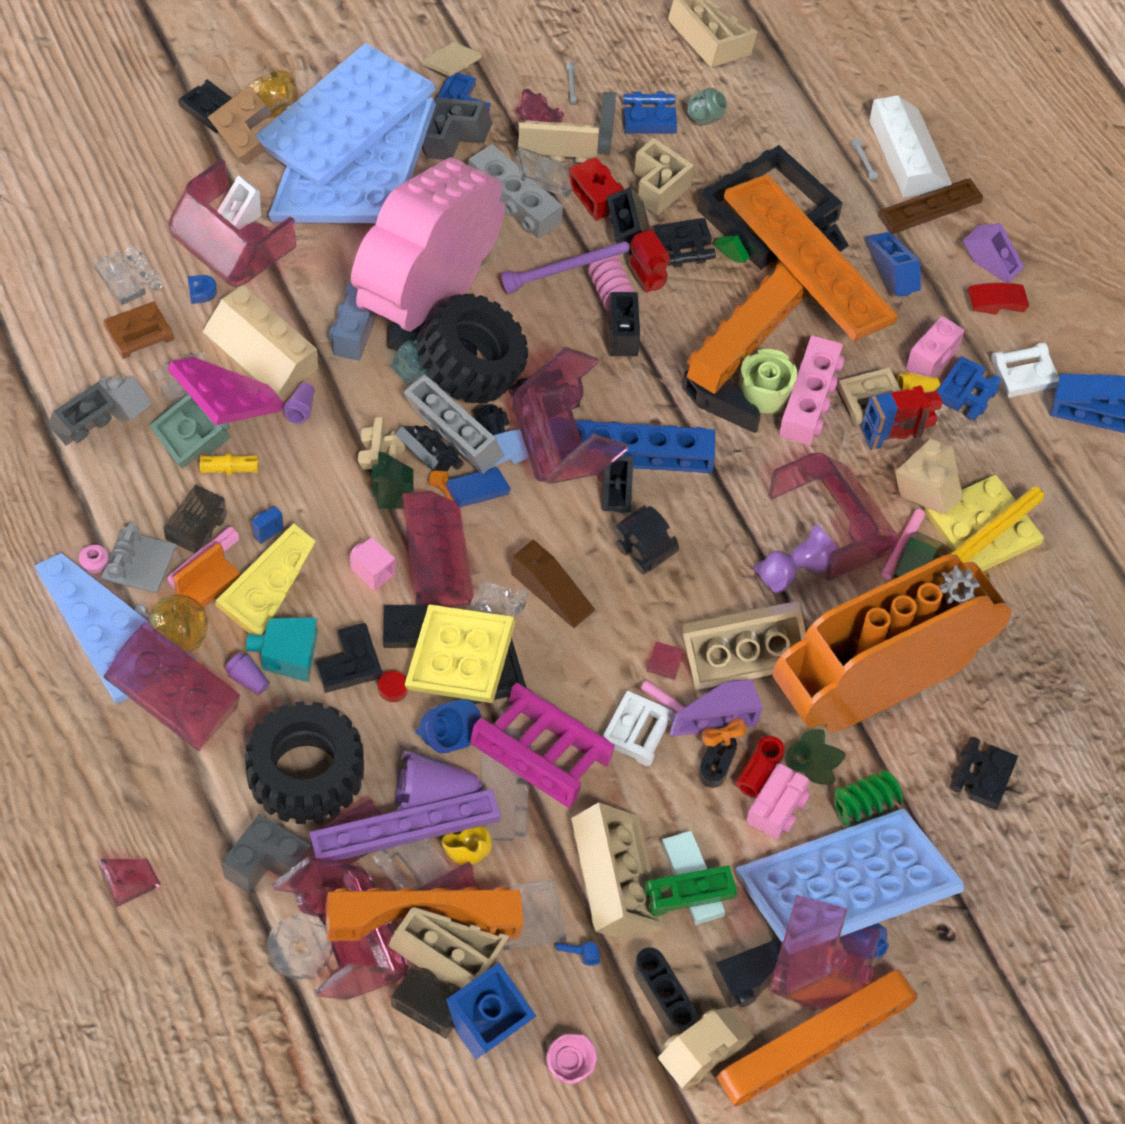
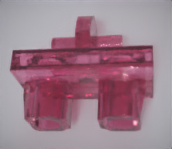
(535, 108)

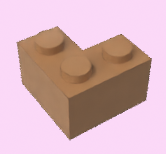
(237, 119)

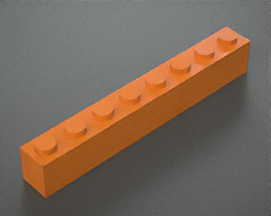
(746, 329)

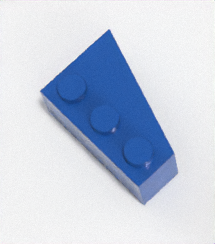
(1091, 400)

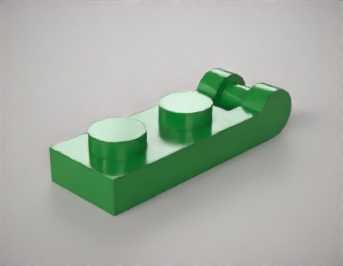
(691, 889)

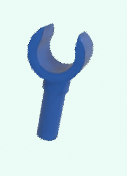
(589, 952)

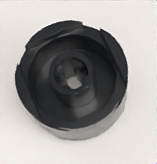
(645, 538)

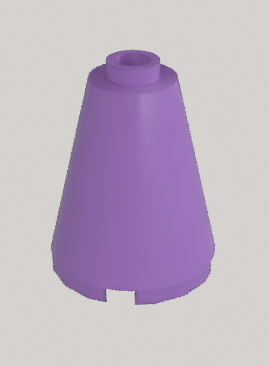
(431, 781)

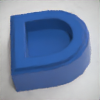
(202, 288)

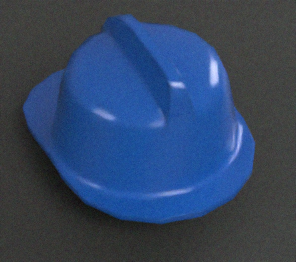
(449, 725)

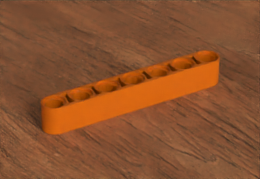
(816, 1037)

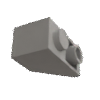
(127, 394)

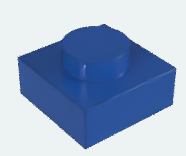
(267, 524)

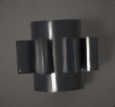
(492, 418)

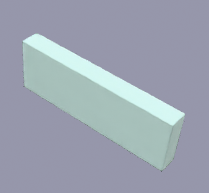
(686, 858)

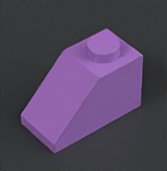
(994, 251)

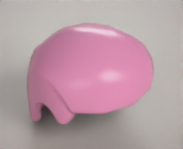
(572, 1058)

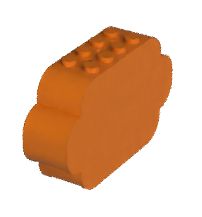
(888, 645)

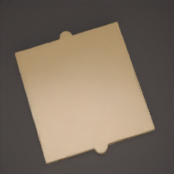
(451, 59)

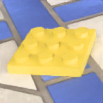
(975, 510)
(460, 653)

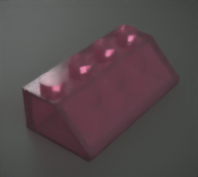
(436, 550)
(172, 686)

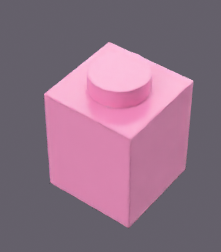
(372, 563)

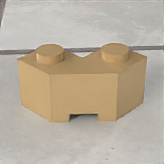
(709, 1041)

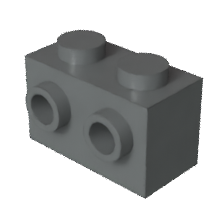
(81, 414)

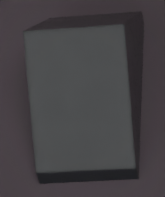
(618, 485)

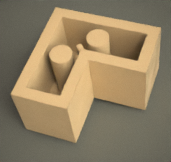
(663, 175)
(931, 477)

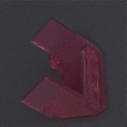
(217, 243)
(548, 424)
(868, 528)
(816, 962)
(362, 963)

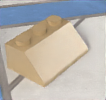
(559, 139)

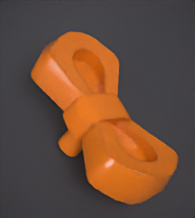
(439, 480)
(734, 729)

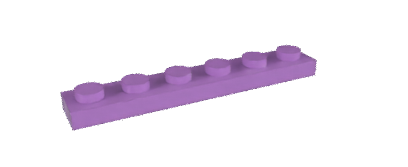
(405, 826)

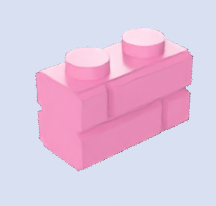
(778, 802)

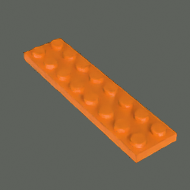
(811, 257)

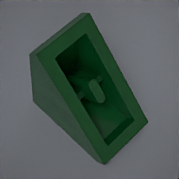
(918, 552)

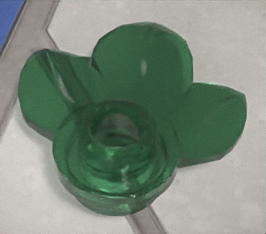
(819, 757)

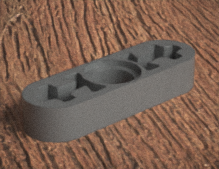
(606, 123)

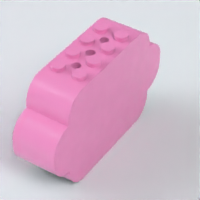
(428, 242)

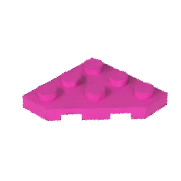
(223, 393)

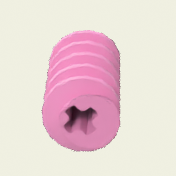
(609, 277)

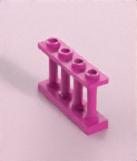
(531, 766)

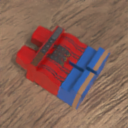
(899, 415)

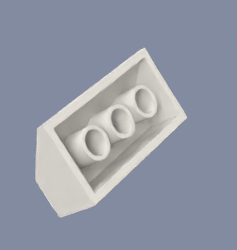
(907, 146)

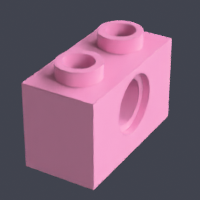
(935, 348)

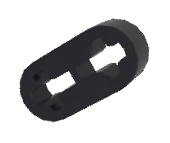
(724, 763)

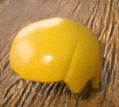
(468, 845)

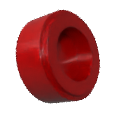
(392, 686)

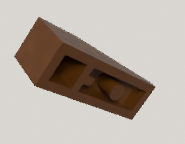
(550, 583)

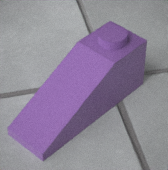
(719, 708)

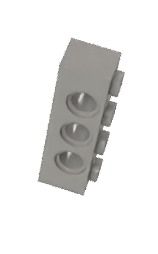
(526, 203)
(454, 424)

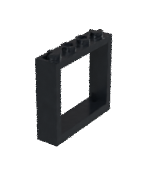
(760, 254)

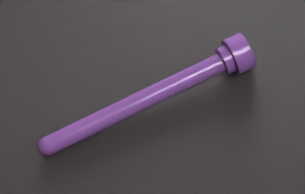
(513, 281)

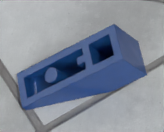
(895, 263)

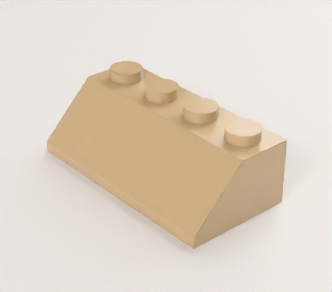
(260, 341)
(742, 643)
(615, 870)

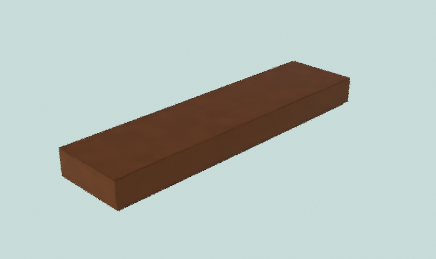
(930, 206)

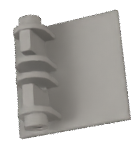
(138, 560)

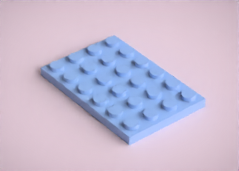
(344, 114)
(867, 868)

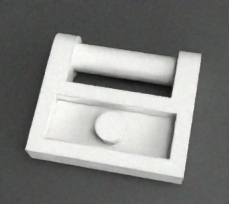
(1027, 377)
(629, 722)

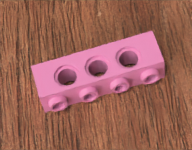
(811, 390)

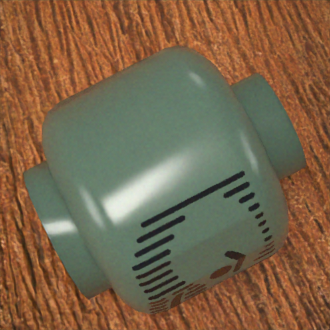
(707, 106)

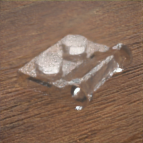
(420, 859)

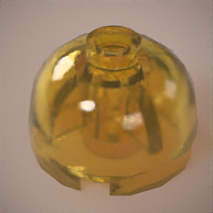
(276, 92)
(180, 620)

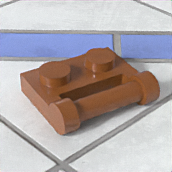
(136, 324)

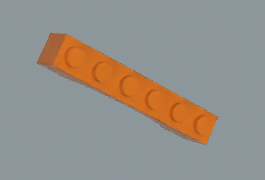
(357, 913)

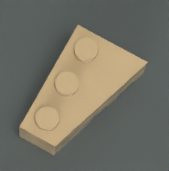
(711, 32)
(445, 947)

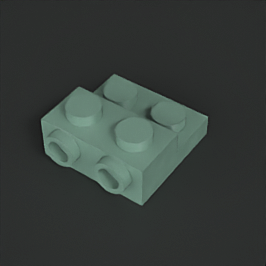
(188, 431)

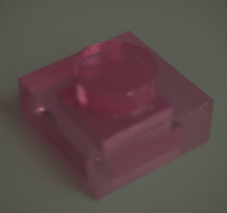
(665, 660)

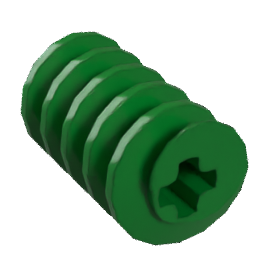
(867, 794)

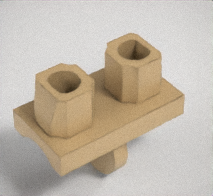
(381, 440)

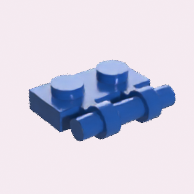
(650, 119)
(961, 382)

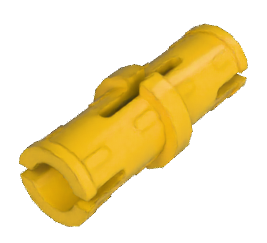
(229, 464)

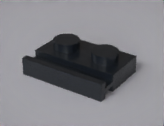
(204, 101)
(403, 625)

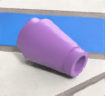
(299, 405)
(246, 672)

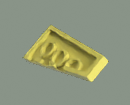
(265, 584)

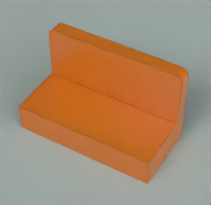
(206, 576)

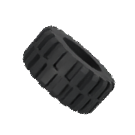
(488, 329)
(296, 728)

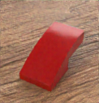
(993, 296)

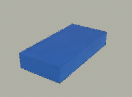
(478, 487)

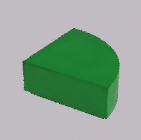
(732, 248)

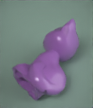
(813, 554)

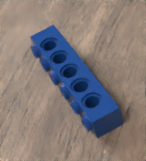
(672, 440)

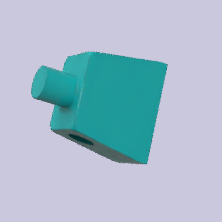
(286, 646)

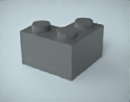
(455, 122)
(262, 849)

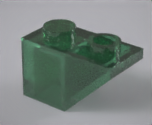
(391, 480)

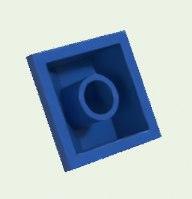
(488, 1011)

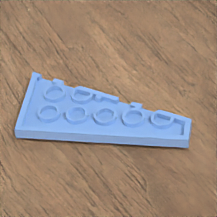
(92, 613)

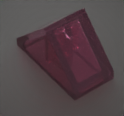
(127, 878)

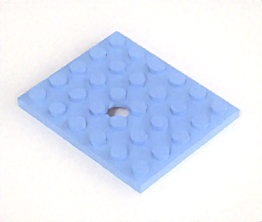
(364, 184)

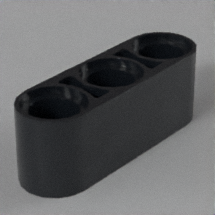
(664, 979)

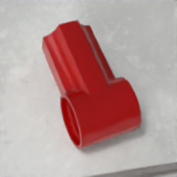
(760, 767)

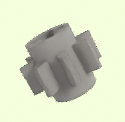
(951, 583)

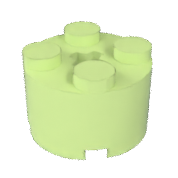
(768, 380)

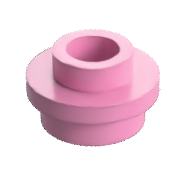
(93, 565)

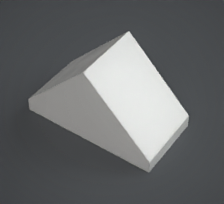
(241, 204)

